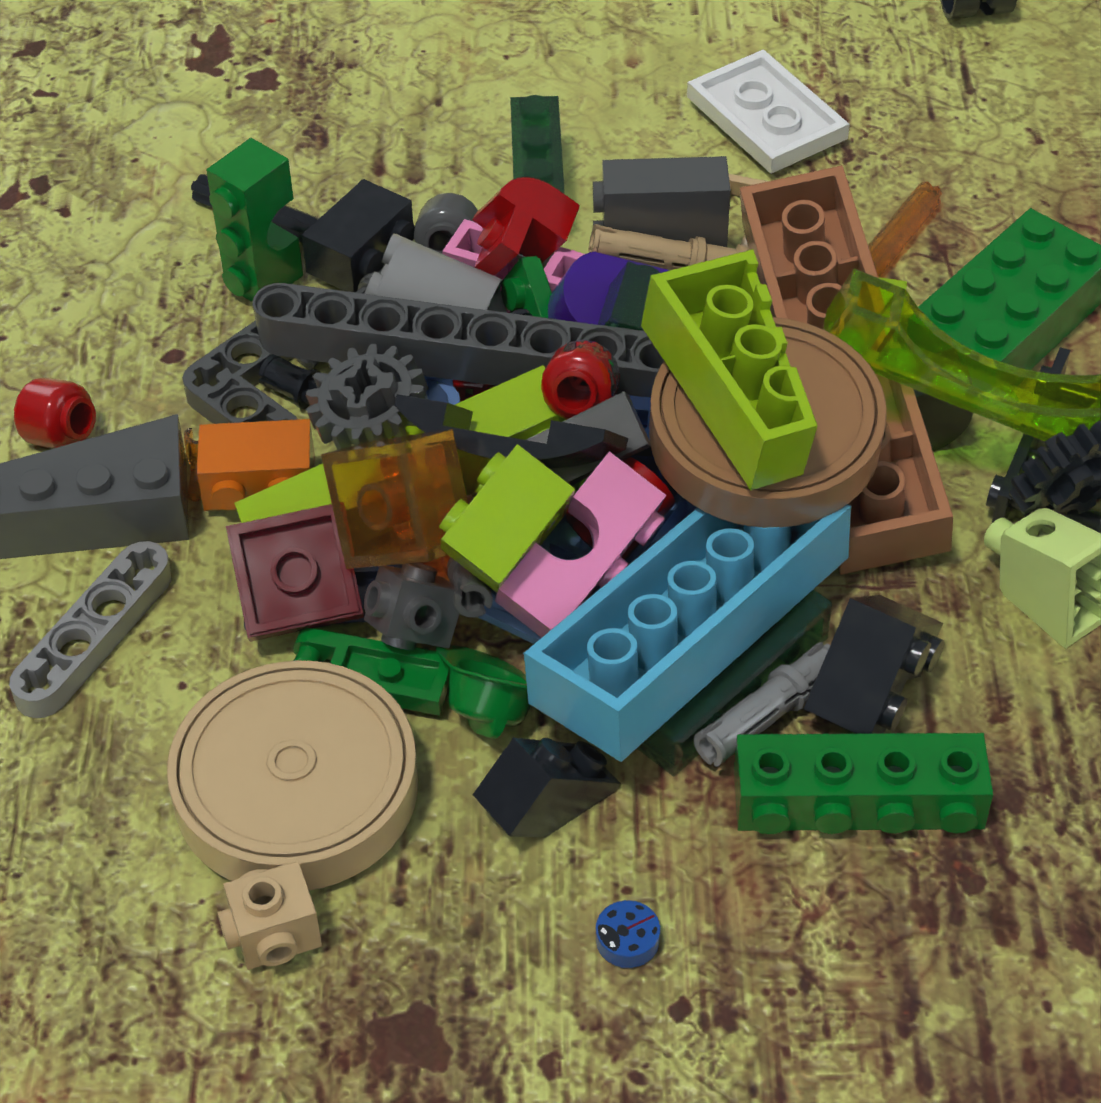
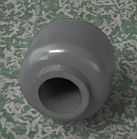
(441, 219)

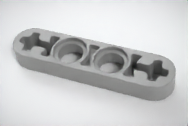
(84, 623)

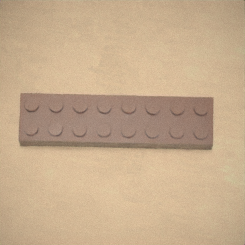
(805, 250)

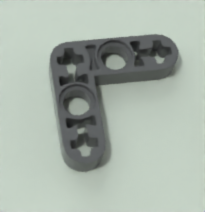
(220, 384)

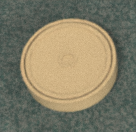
(294, 770)

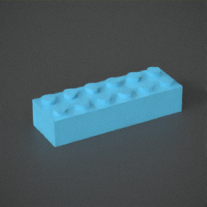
(675, 623)

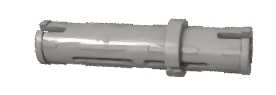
(783, 692)

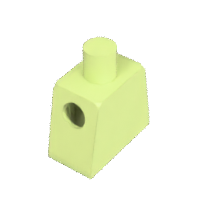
(1050, 572)

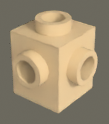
(270, 916)

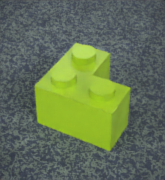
(512, 511)

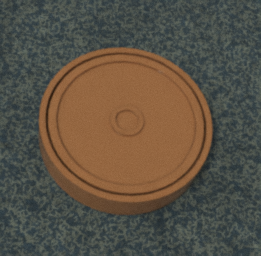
(842, 457)

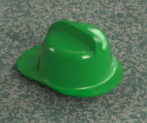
(485, 690)

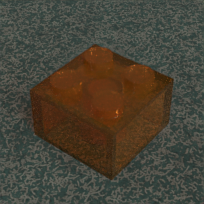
(394, 497)

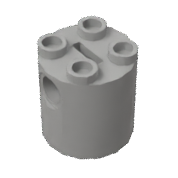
(432, 277)

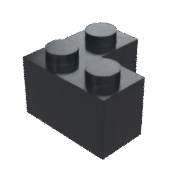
(869, 663)

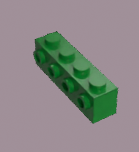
(862, 782)

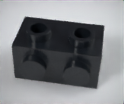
(355, 234)

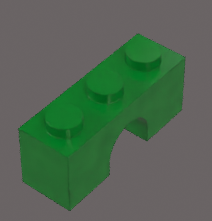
(245, 196)

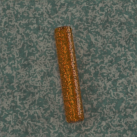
(904, 225)

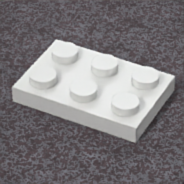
(767, 111)

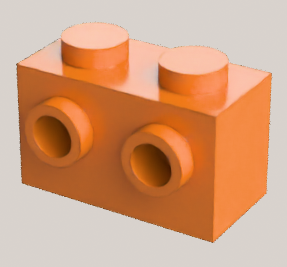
(250, 457)

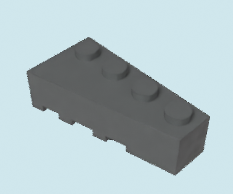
(97, 493)

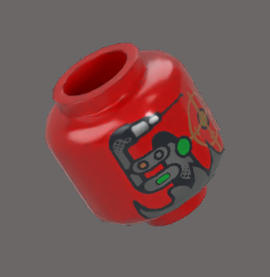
(579, 378)

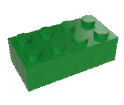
(1021, 292)

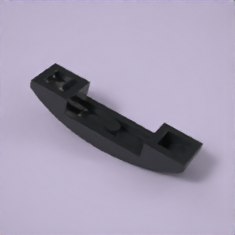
(566, 443)

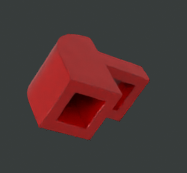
(523, 219)

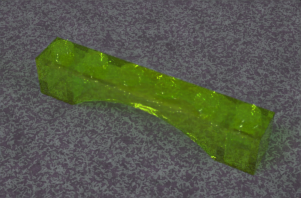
(911, 350)

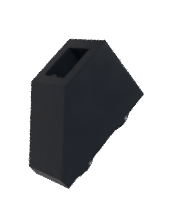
(544, 785)

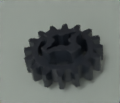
(1063, 474)

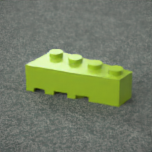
(733, 364)

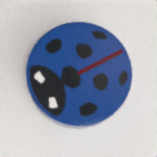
(627, 934)

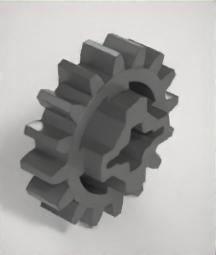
(359, 396)

